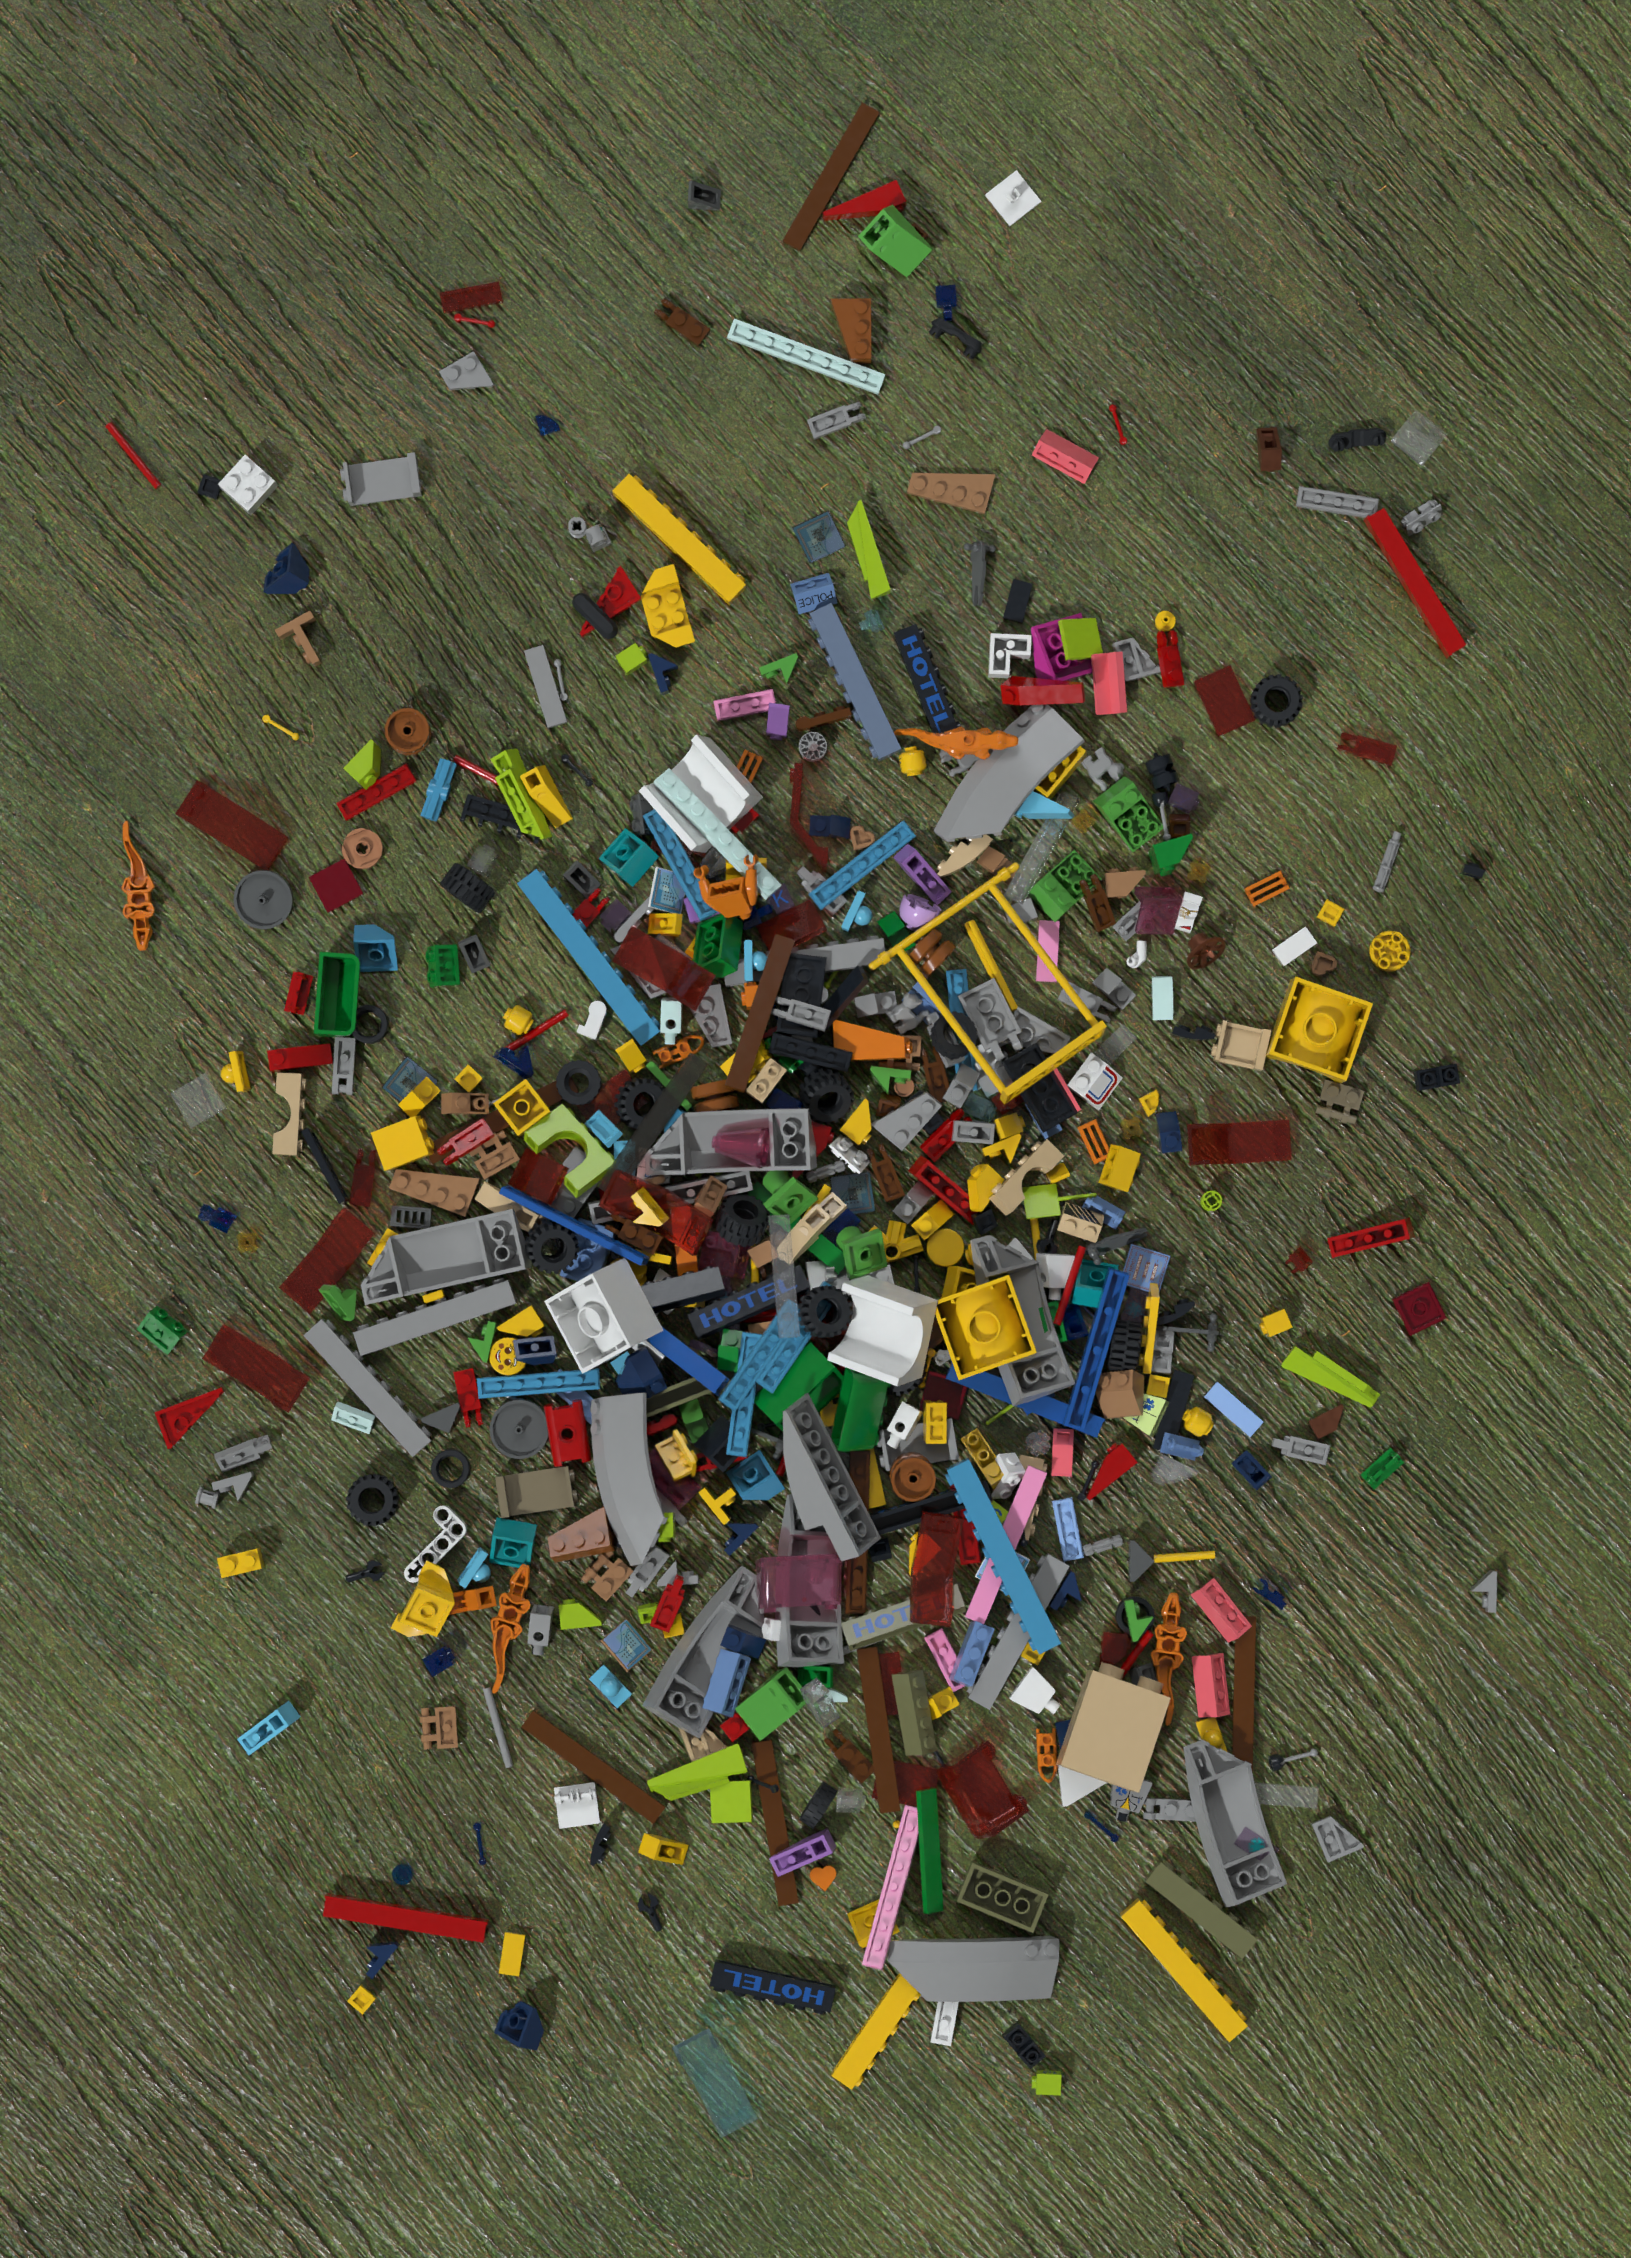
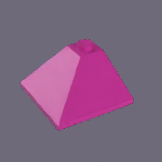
(1050, 655)

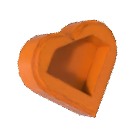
(823, 1876)

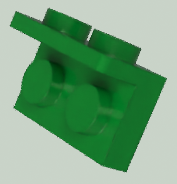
(443, 965)
(162, 1329)

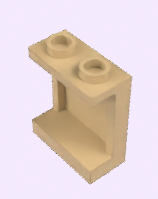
(1241, 1045)
(766, 1081)

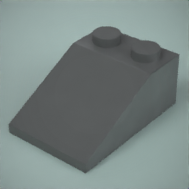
(564, 1199)

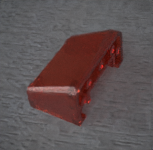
(981, 1792)

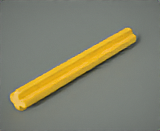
(989, 962)

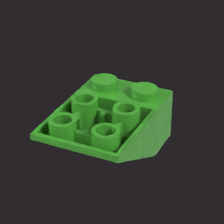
(895, 241)
(1128, 813)
(1060, 887)
(772, 1703)

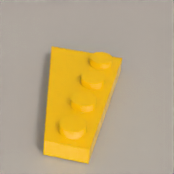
(1149, 1324)

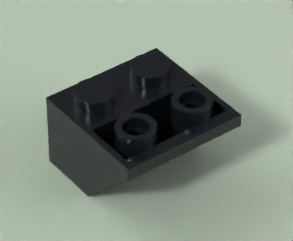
(714, 1444)

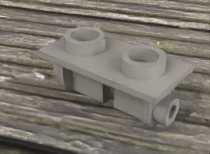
(1430, 512)
(1126, 925)

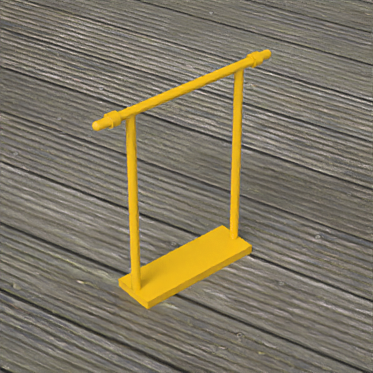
(1007, 1093)

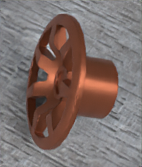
(1202, 948)

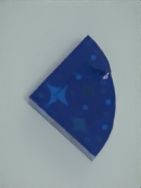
(546, 425)

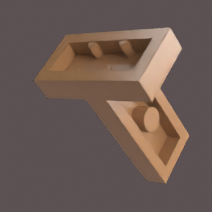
(295, 626)

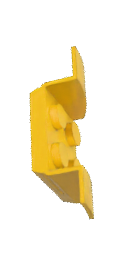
(666, 608)
(427, 1605)

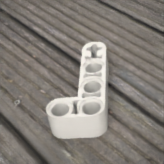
(433, 1547)

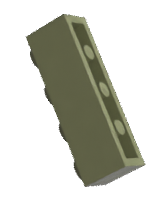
(914, 1712)

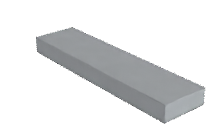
(1336, 502)
(545, 686)

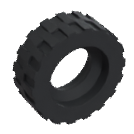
(942, 1045)
(567, 1071)
(818, 1805)

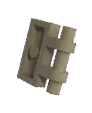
(1340, 1095)

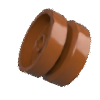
(415, 741)
(930, 953)
(714, 1096)
(915, 1488)

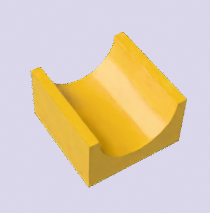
(1318, 1029)
(984, 1327)

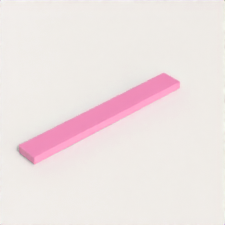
(1013, 1526)
(892, 1890)

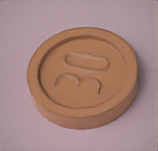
(904, 1089)

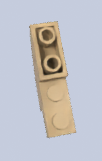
(963, 855)
(490, 1198)
(814, 1223)

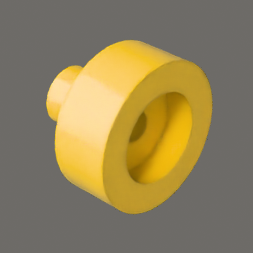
(1163, 625)

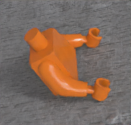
(730, 896)

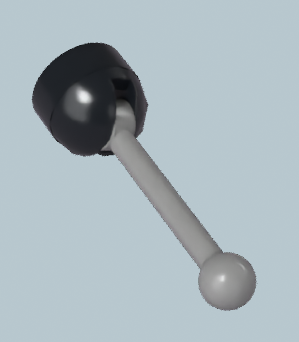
(1160, 800)
(1277, 1761)

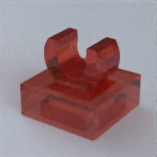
(1300, 1259)

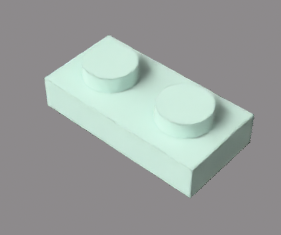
(353, 1417)

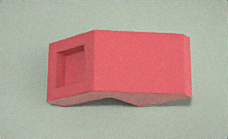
(1062, 1452)

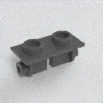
(639, 807)

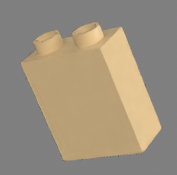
(1114, 1728)

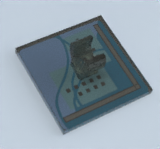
(819, 536)
(406, 1078)
(854, 1191)

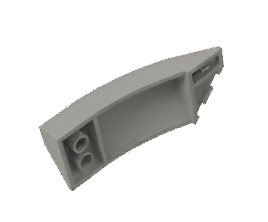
(1004, 780)
(689, 1150)
(447, 1256)
(1047, 1369)
(626, 1473)
(804, 1635)
(687, 1672)
(1223, 1805)
(978, 1967)

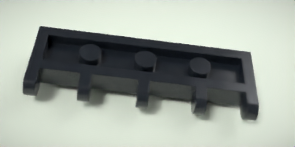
(491, 812)

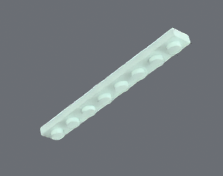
(806, 356)
(714, 830)

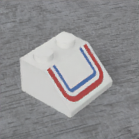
(1094, 1081)

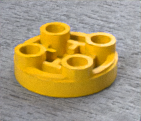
(1389, 951)

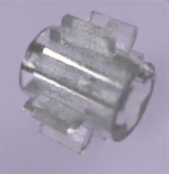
(1038, 1443)

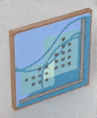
(626, 1645)

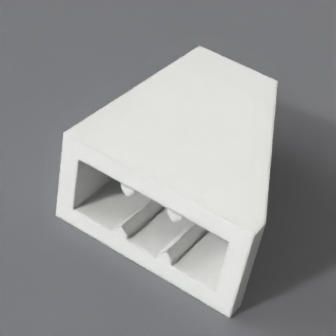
(1075, 1785)

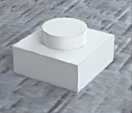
(771, 1629)

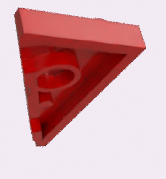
(618, 597)
(179, 1418)

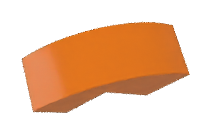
(473, 1599)

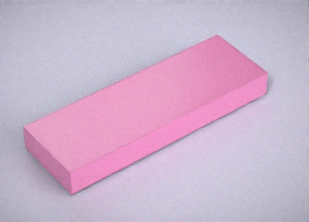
(743, 705)
(1049, 939)
(943, 1655)

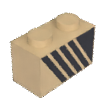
(1080, 1222)

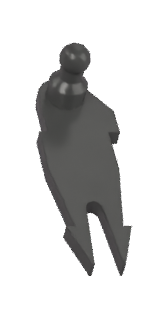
(978, 561)
(1113, 1242)
(1211, 1331)
(779, 1445)

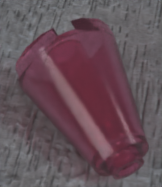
(744, 1145)

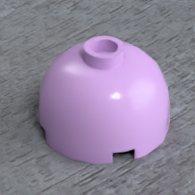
(917, 911)

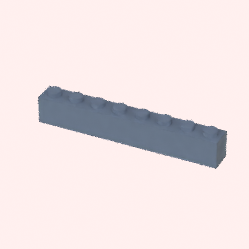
(855, 682)

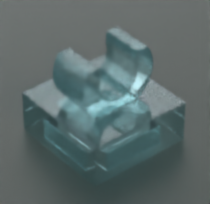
(872, 621)

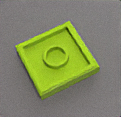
(1080, 638)
(732, 1802)

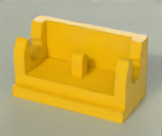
(934, 1422)

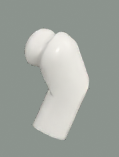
(1138, 957)

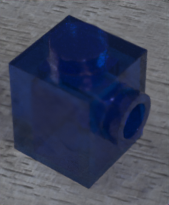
(439, 1660)

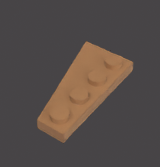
(957, 490)
(441, 1190)

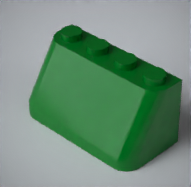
(337, 994)
(808, 1374)
(858, 1412)

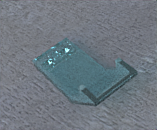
(715, 2082)

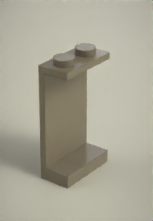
(536, 1491)

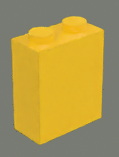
(403, 1142)

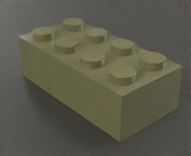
(1002, 1896)

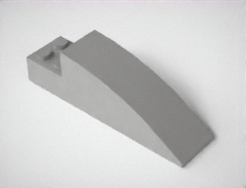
(822, 1483)

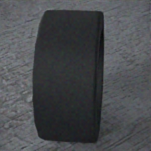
(384, 1024)
(449, 1453)
(1121, 1607)

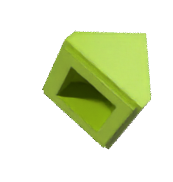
(646, 1612)

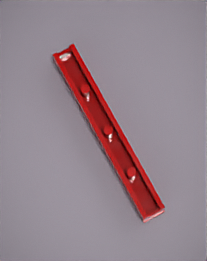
(1415, 582)
(405, 1917)

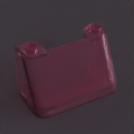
(799, 1581)

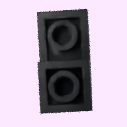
(1199, 1034)
(1436, 1077)
(1180, 1309)
(598, 1849)
(1023, 2045)

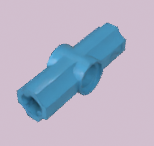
(438, 790)

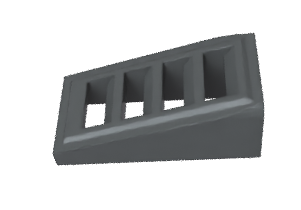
(427, 1221)

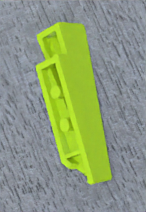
(867, 552)
(523, 807)
(1330, 1375)
(700, 1774)

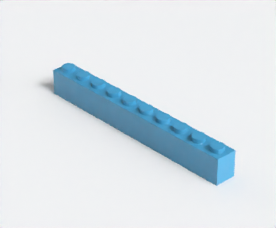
(588, 957)
(1005, 1560)

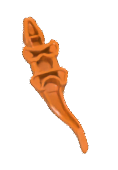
(961, 741)
(139, 896)
(507, 1622)
(1167, 1655)

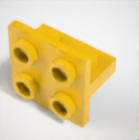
(677, 1456)

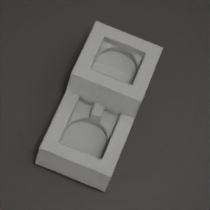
(1162, 1352)

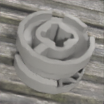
(812, 746)

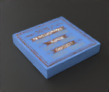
(1145, 1267)

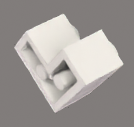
(1004, 647)

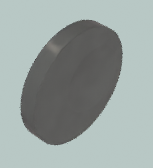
(263, 899)
(519, 1429)

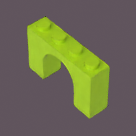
(563, 1125)

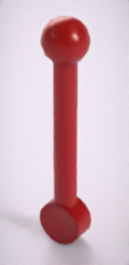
(458, 318)
(1123, 440)

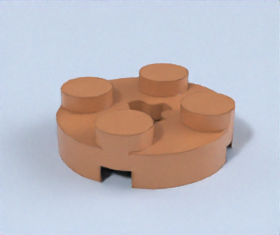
(367, 838)

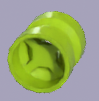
(1211, 1201)

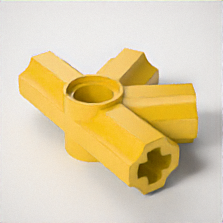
(895, 1238)

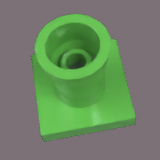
(788, 1195)
(861, 1252)

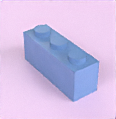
(971, 1653)
(726, 1682)

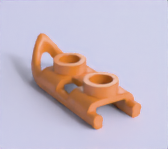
(682, 1048)
(1046, 1759)

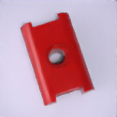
(563, 1447)

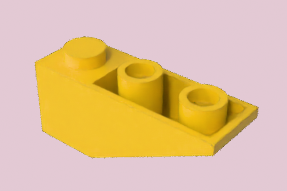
(546, 795)
(983, 1457)

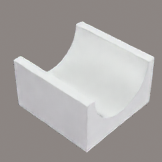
(714, 783)
(603, 1315)
(886, 1331)

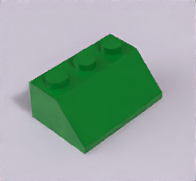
(1168, 854)
(718, 944)

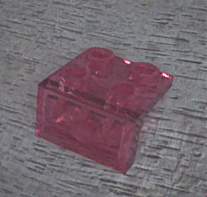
(1157, 910)
(728, 1257)

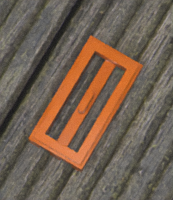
(752, 756)
(1282, 881)
(1085, 1140)

